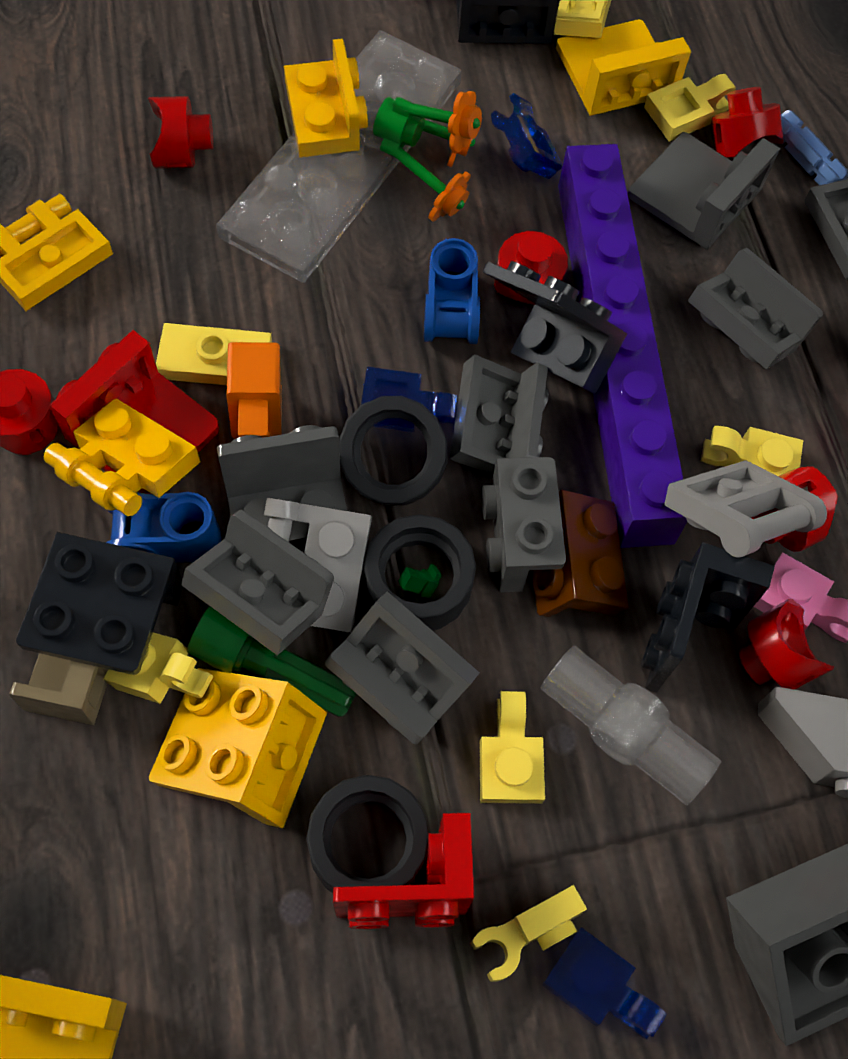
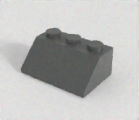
(796, 943)

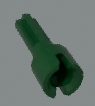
(232, 650)

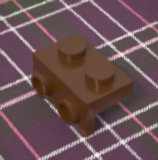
(593, 565)

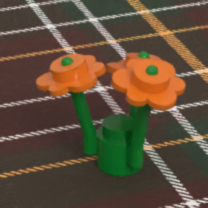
(403, 122)

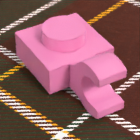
(810, 590)

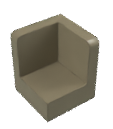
(62, 689)

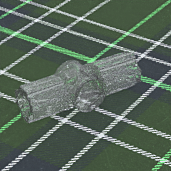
(630, 725)

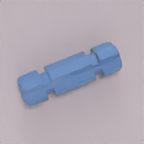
(810, 151)

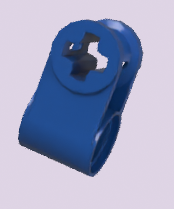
(452, 300)
(158, 525)

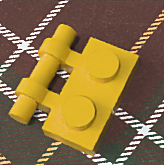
(53, 256)
(131, 445)

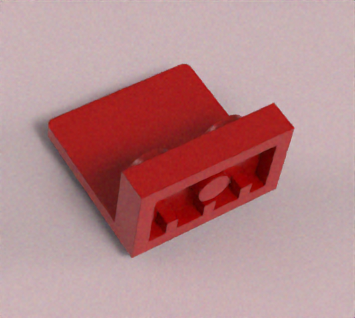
(434, 905)

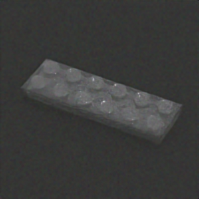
(306, 203)

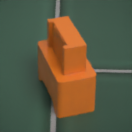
(254, 389)

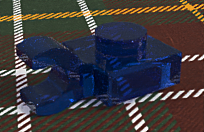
(529, 143)
(407, 384)
(594, 982)

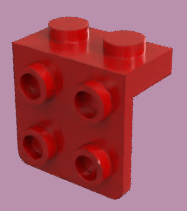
(131, 375)

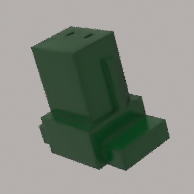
(422, 582)

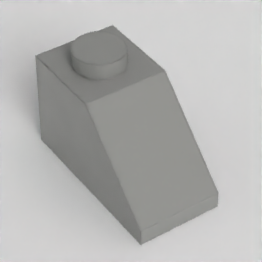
(812, 732)

